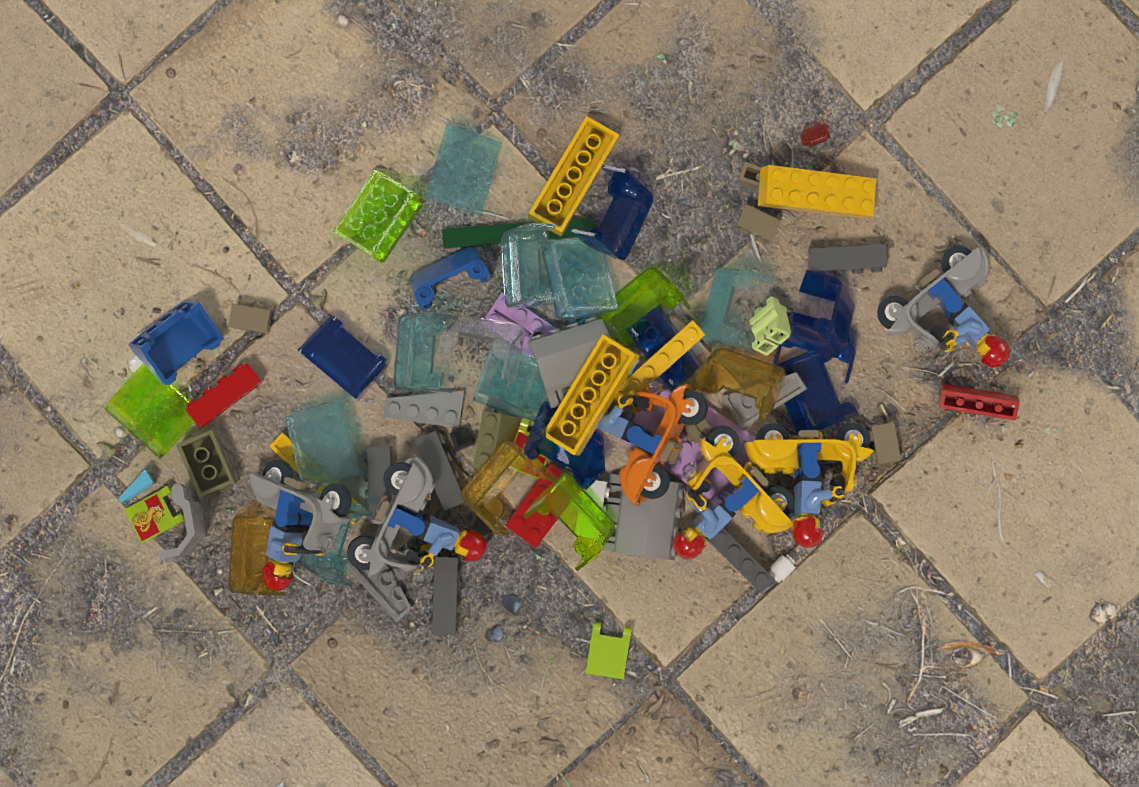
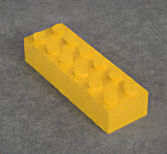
(574, 175)
(816, 192)
(591, 395)

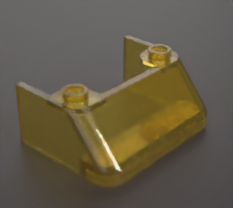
(741, 375)
(494, 477)
(249, 555)

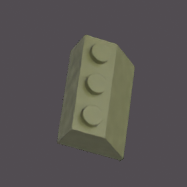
(493, 431)

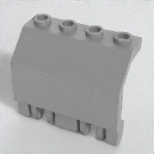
(564, 355)
(194, 521)
(648, 527)

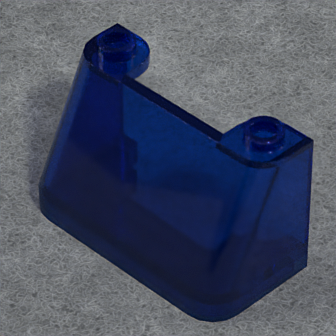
(343, 358)

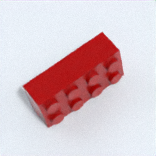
(536, 526)

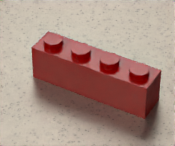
(222, 396)
(978, 401)

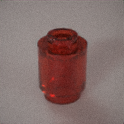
(815, 135)

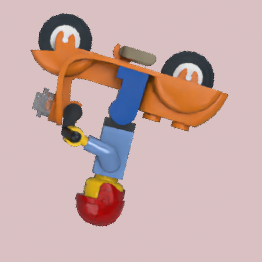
(644, 471)

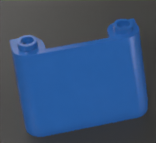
(423, 280)
(176, 340)

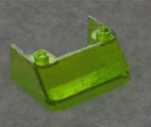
(639, 298)
(578, 513)

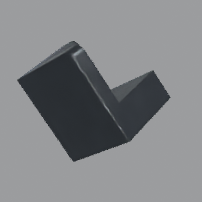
(462, 439)
(478, 525)

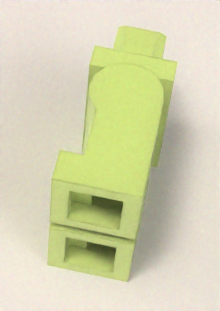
(768, 325)

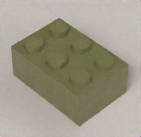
(206, 463)

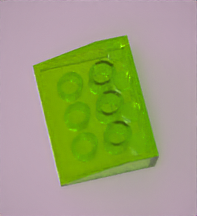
(379, 216)
(150, 411)

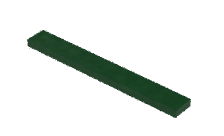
(493, 233)

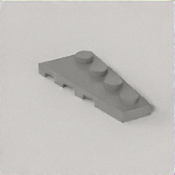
(744, 407)
(432, 409)
(384, 590)

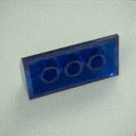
(655, 331)

